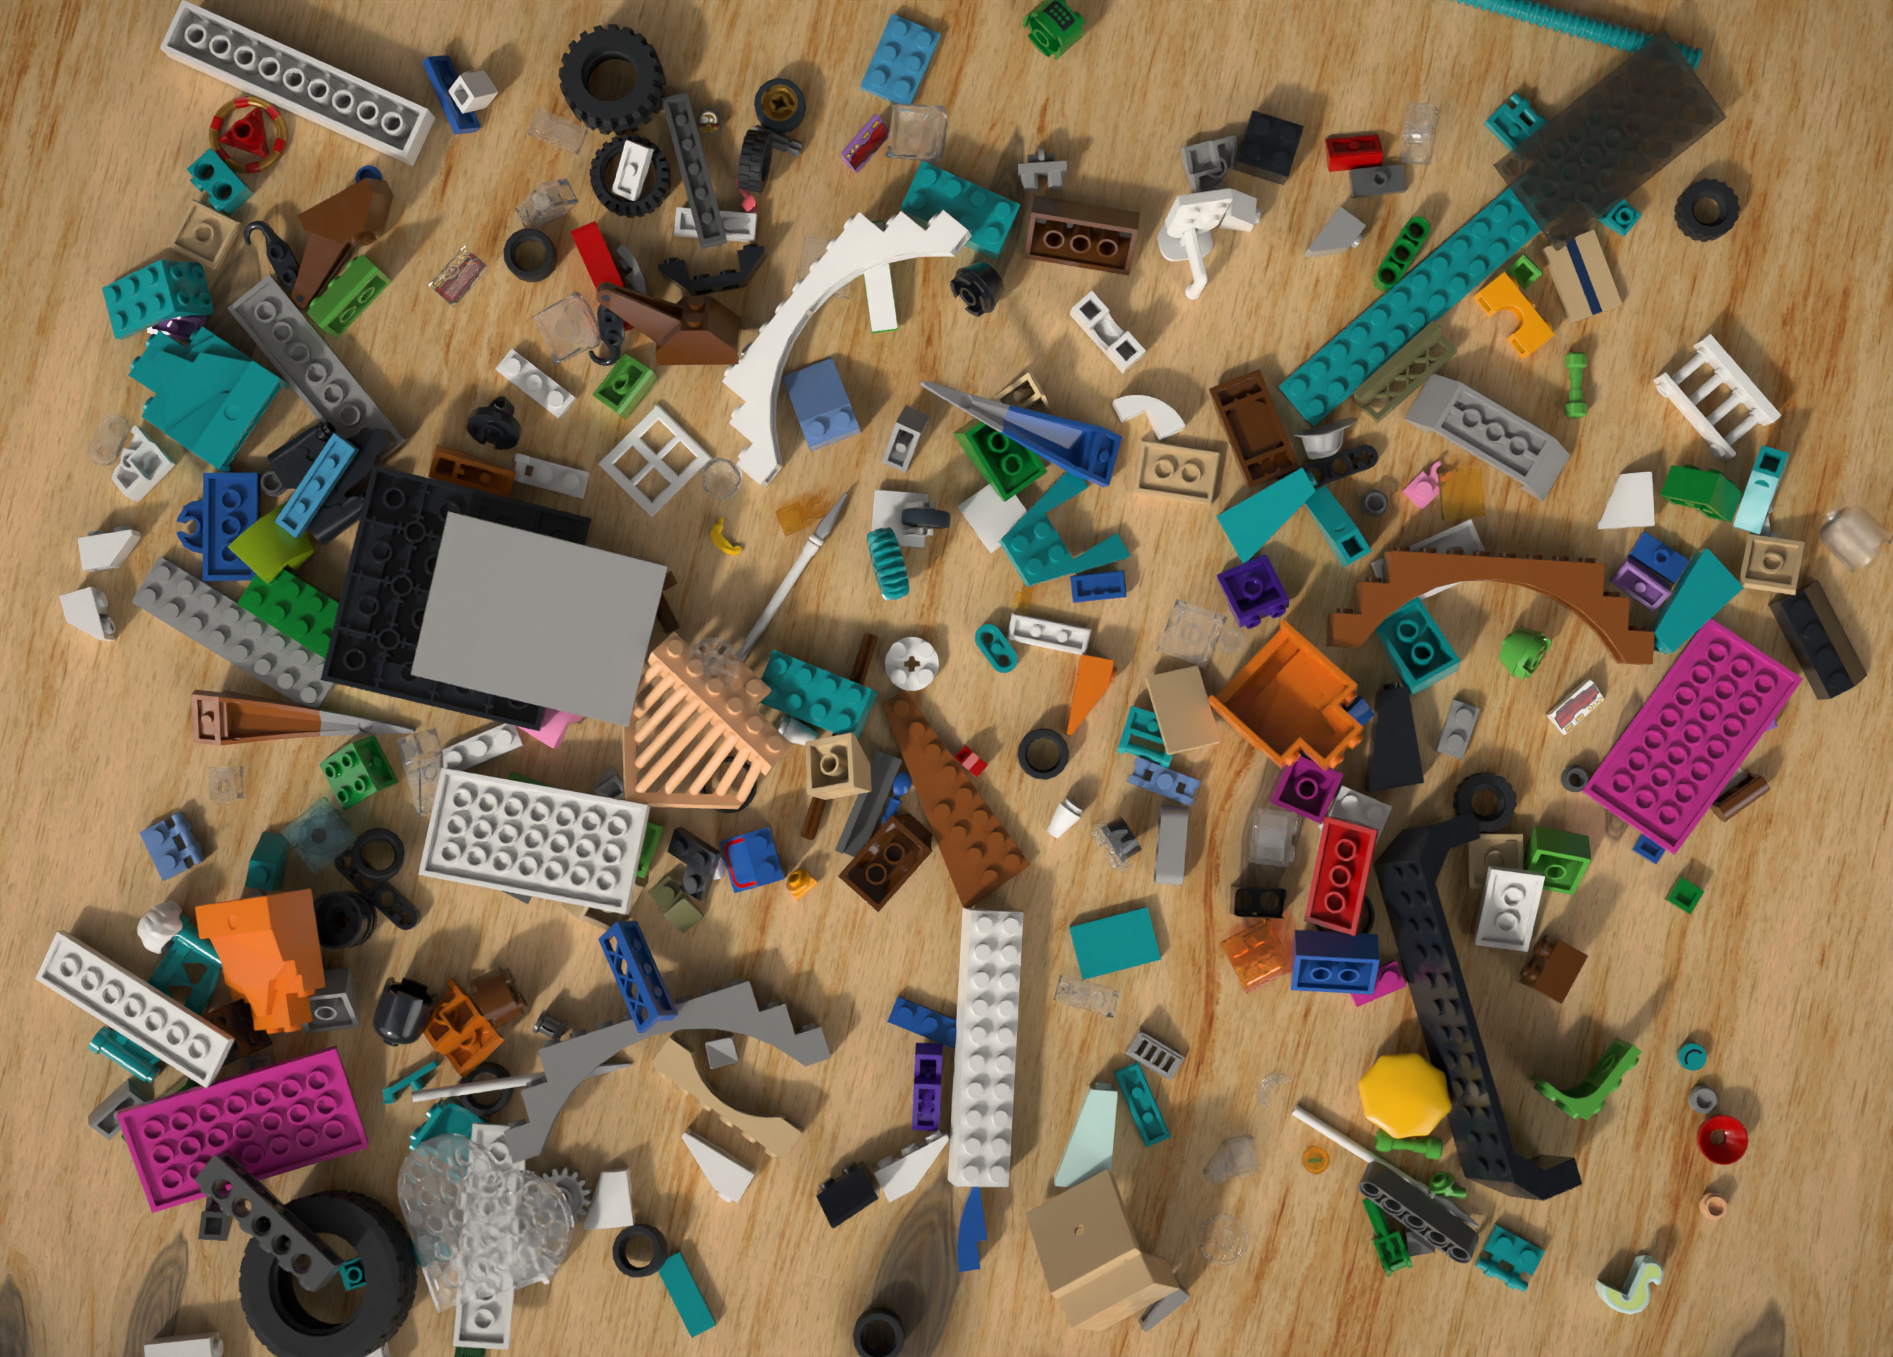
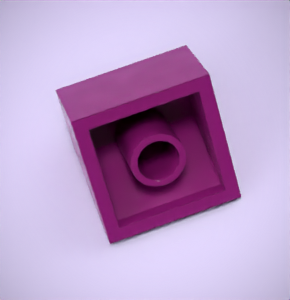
(1305, 789)

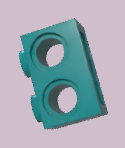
(220, 181)

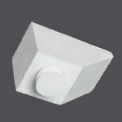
(1240, 213)

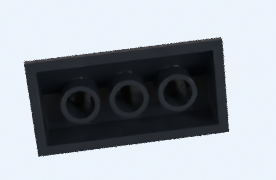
(1818, 641)

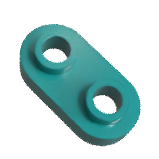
(996, 648)

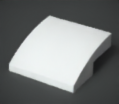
(991, 516)

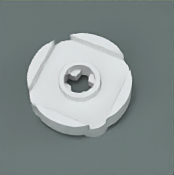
(901, 652)

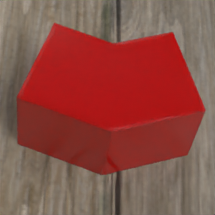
(971, 761)

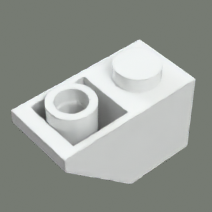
(107, 550)
(88, 612)

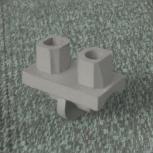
(1031, 171)

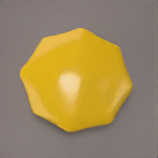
(1404, 1095)

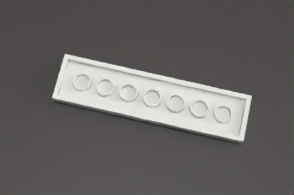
(135, 1008)
(488, 1319)

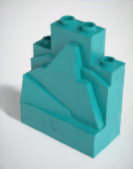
(204, 393)

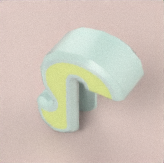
(1636, 1289)

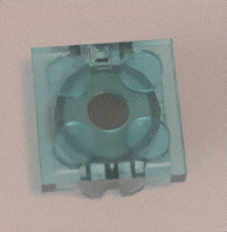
(320, 835)

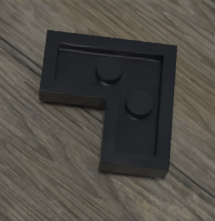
(700, 860)

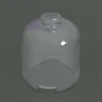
(1853, 535)

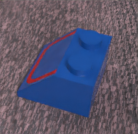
(752, 859)

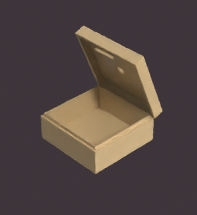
(1102, 1271)

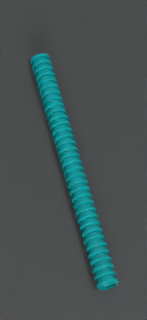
(1578, 25)

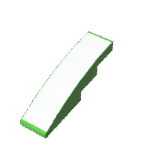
(880, 296)

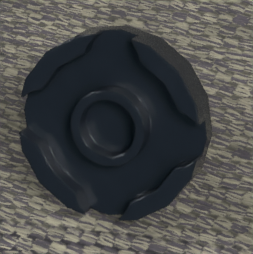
(495, 424)

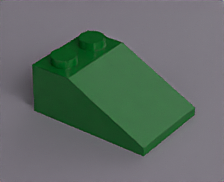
(999, 459)

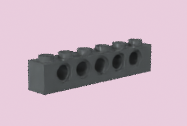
(284, 1222)

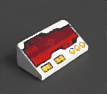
(1575, 706)

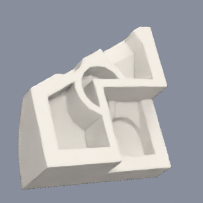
(141, 466)
(1630, 503)
(611, 1201)

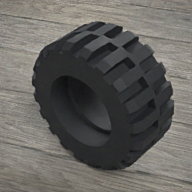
(604, 46)

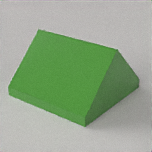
(625, 386)

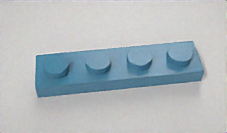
(317, 485)

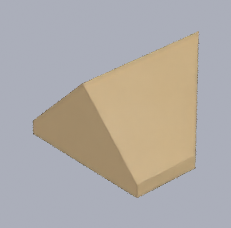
(1025, 394)

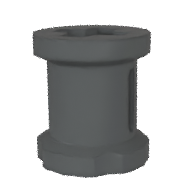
(550, 1026)

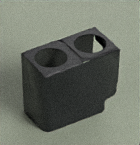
(1256, 893)

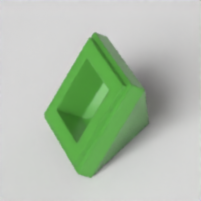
(1524, 271)

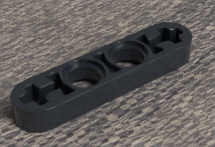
(1325, 465)
(374, 894)

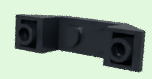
(749, 259)

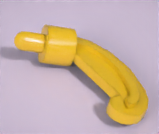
(720, 542)

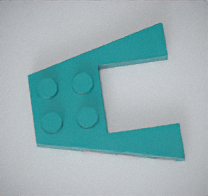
(1038, 549)

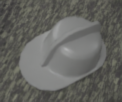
(1326, 439)

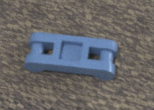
(1164, 781)

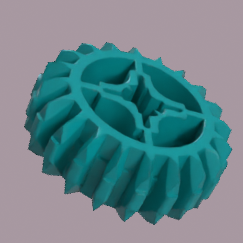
(888, 563)

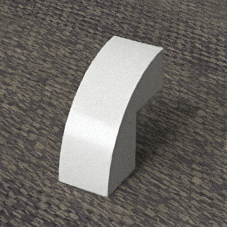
(1162, 417)

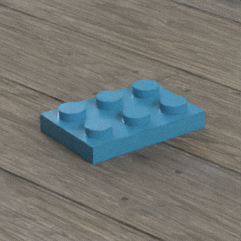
(900, 61)

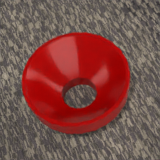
(1734, 1142)

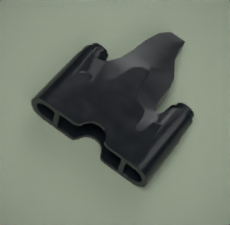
(340, 508)

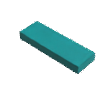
(1142, 1104)
(686, 1295)

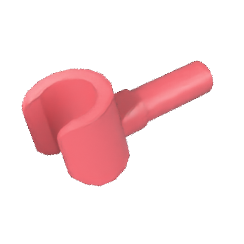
(748, 204)

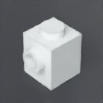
(473, 91)

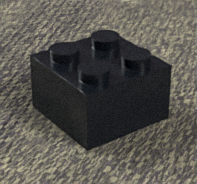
(1268, 147)

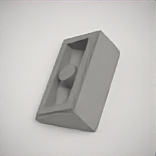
(104, 1117)

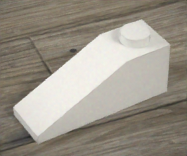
(722, 1169)

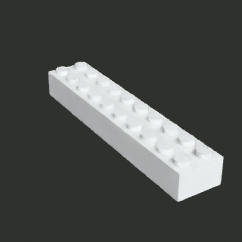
(297, 82)
(985, 1047)

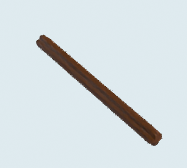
(858, 676)

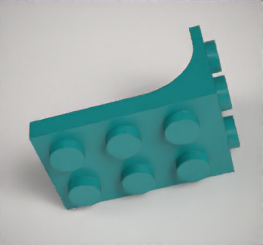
(156, 295)
(445, 1117)

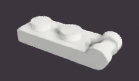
(551, 476)

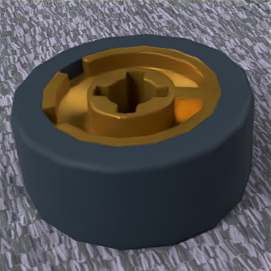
(787, 117)

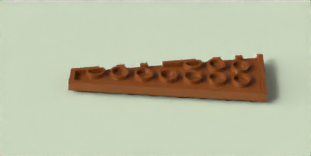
(966, 830)

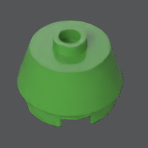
(1523, 651)

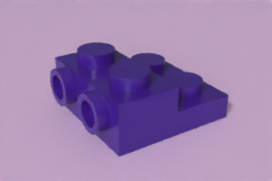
(1253, 592)

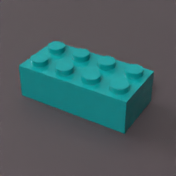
(977, 209)
(817, 695)

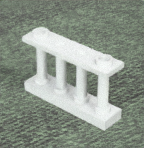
(1742, 392)

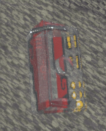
(459, 276)

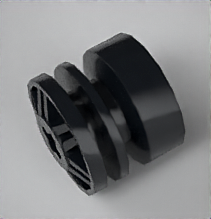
(329, 914)

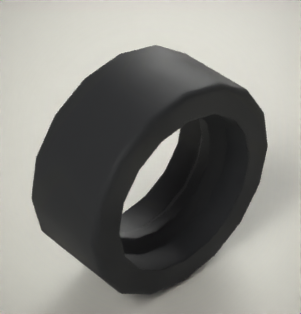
(522, 236)
(1062, 748)
(377, 834)
(486, 1110)
(619, 1250)
(877, 1314)

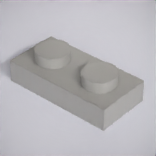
(1457, 729)

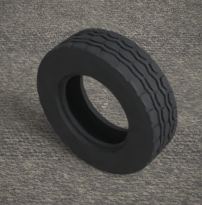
(390, 1281)

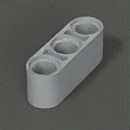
(1171, 845)

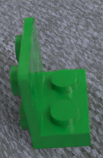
(358, 772)

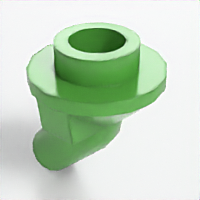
(1443, 1183)

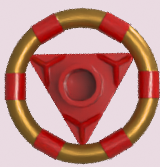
(248, 134)

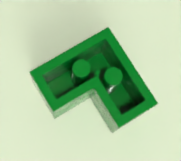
(1703, 491)

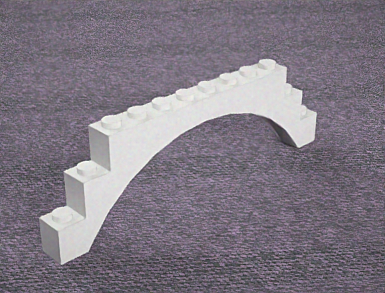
(853, 253)

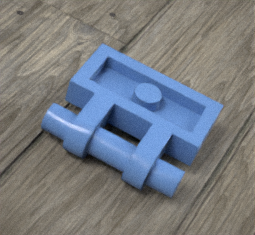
(165, 849)

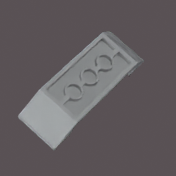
(1489, 433)

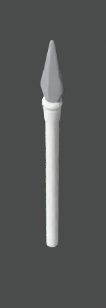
(809, 550)
(501, 1083)
(1369, 1157)

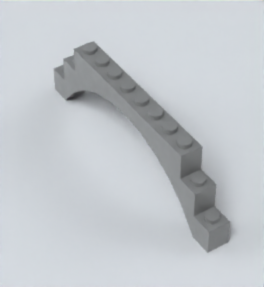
(573, 1060)

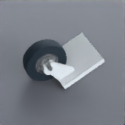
(908, 516)

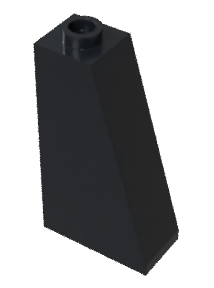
(1393, 742)

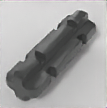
(783, 142)

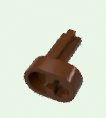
(664, 611)

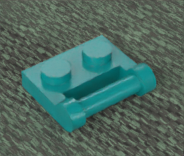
(1144, 725)

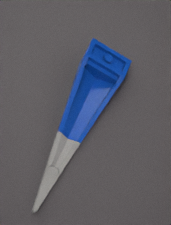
(1072, 445)

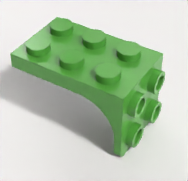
(1600, 1081)

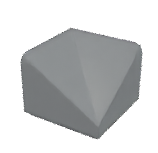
(721, 1051)

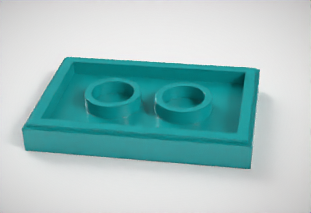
(1114, 943)

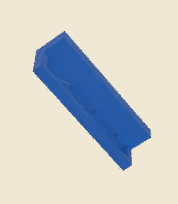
(640, 970)

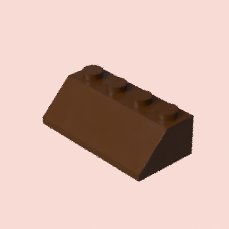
(1082, 235)

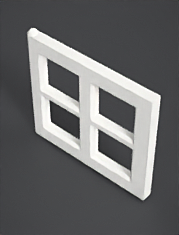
(655, 460)

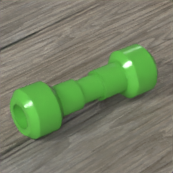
(1576, 363)
(1431, 1146)

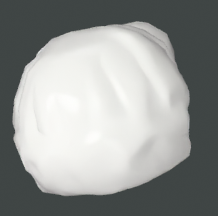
(159, 926)

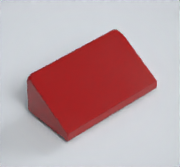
(1353, 152)

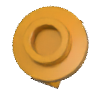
(800, 883)

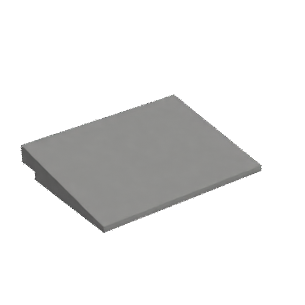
(538, 619)

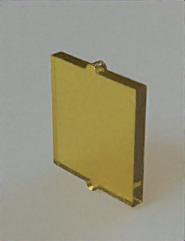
(1461, 494)

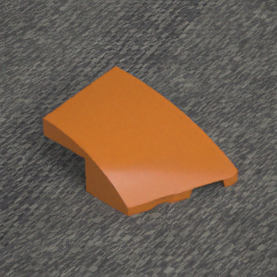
(461, 1030)

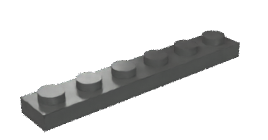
(694, 170)

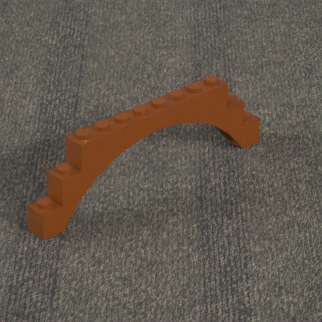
(1571, 584)

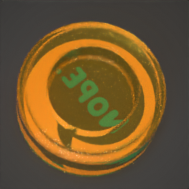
(1315, 1159)

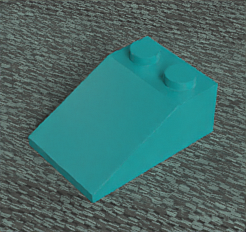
(1416, 647)

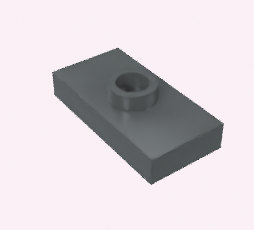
(1377, 181)

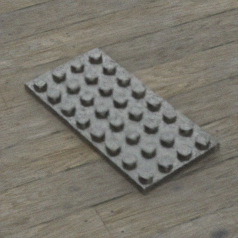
(1610, 140)

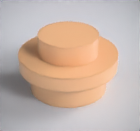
(1713, 1205)

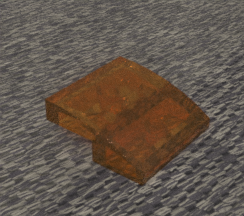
(1257, 955)

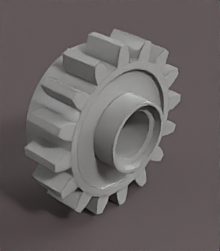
(573, 1187)

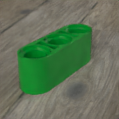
(1409, 244)

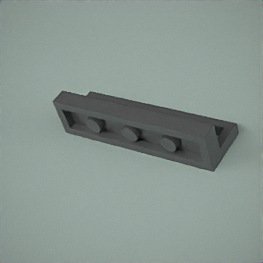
(869, 805)

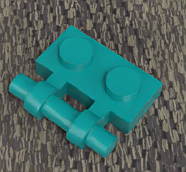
(1509, 126)
(1512, 1249)

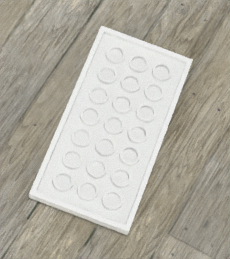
(534, 840)

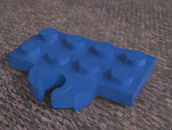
(225, 512)

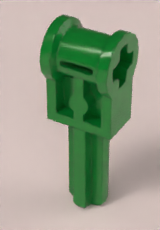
(1387, 1242)

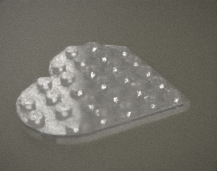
(479, 1225)

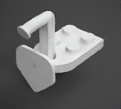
(1188, 232)

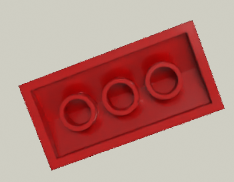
(1341, 875)

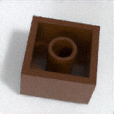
(1552, 968)

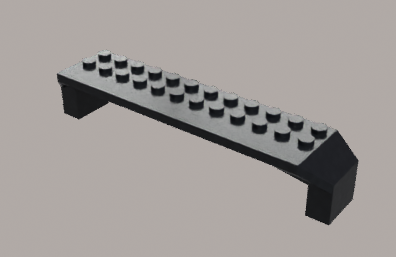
(1408, 886)

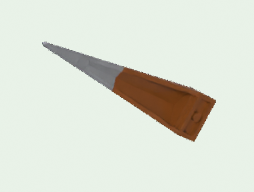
(245, 718)

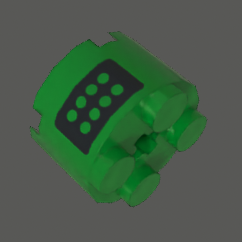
(1054, 27)

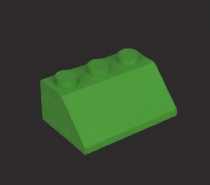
(348, 296)

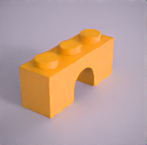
(1531, 329)

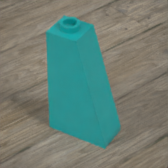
(1263, 514)
(1693, 601)

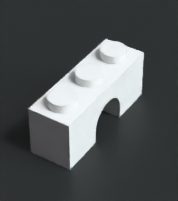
(1108, 336)

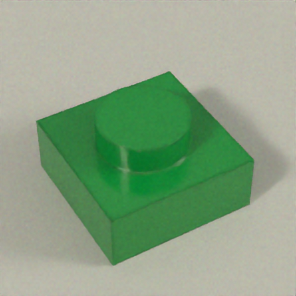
(1684, 895)

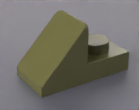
(676, 904)

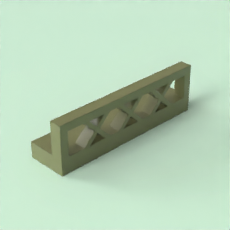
(1397, 365)

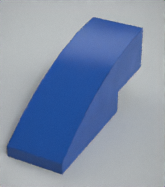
(970, 1231)

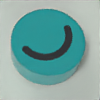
(1691, 1056)

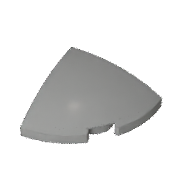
(1208, 162)

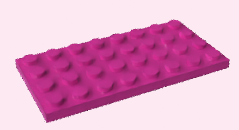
(1691, 735)
(263, 1118)

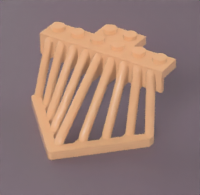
(726, 708)

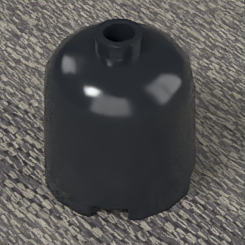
(403, 1011)

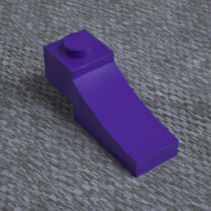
(927, 1086)

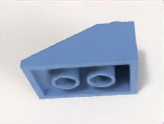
(821, 404)

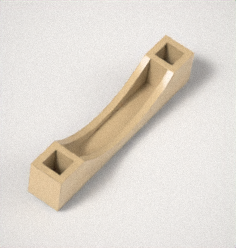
(772, 1130)

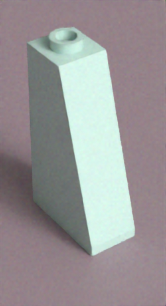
(1091, 1138)

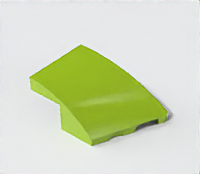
(270, 547)

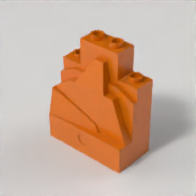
(1291, 703)
(268, 955)

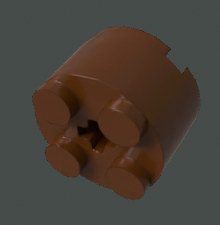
(497, 997)

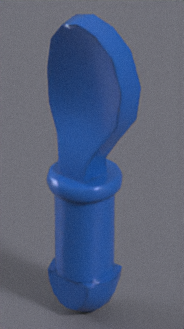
(900, 786)

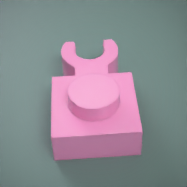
(1423, 487)

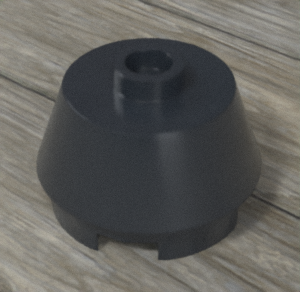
(978, 287)

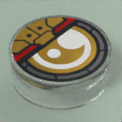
(709, 121)

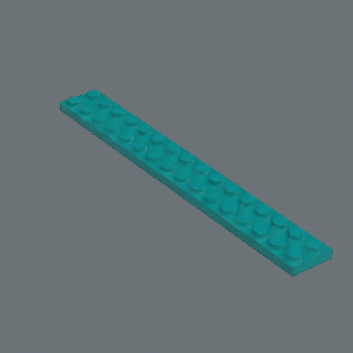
(1409, 307)

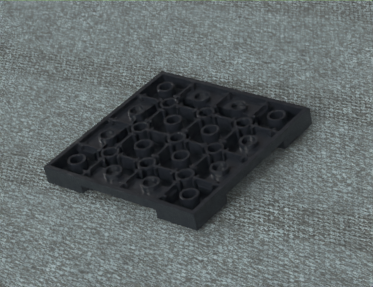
(392, 580)

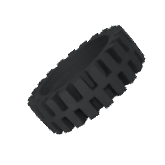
(629, 208)

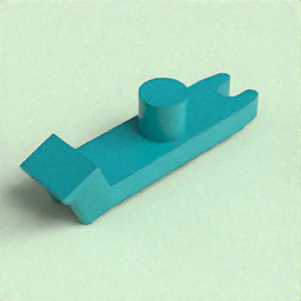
(414, 1080)

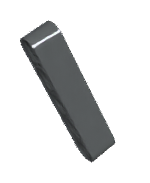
(1418, 1212)

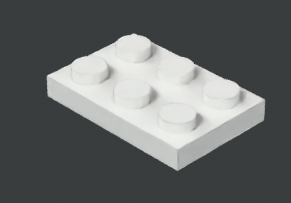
(1508, 908)

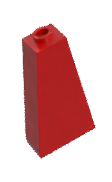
(598, 257)

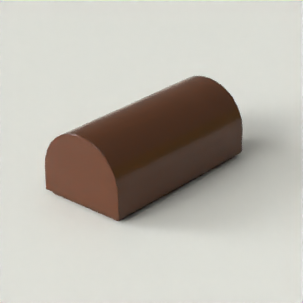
(1740, 796)

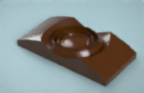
(1253, 429)

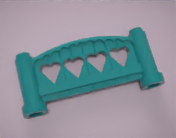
(171, 972)

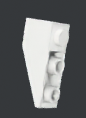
(905, 1171)

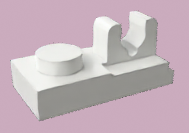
(632, 170)

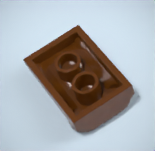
(888, 860)

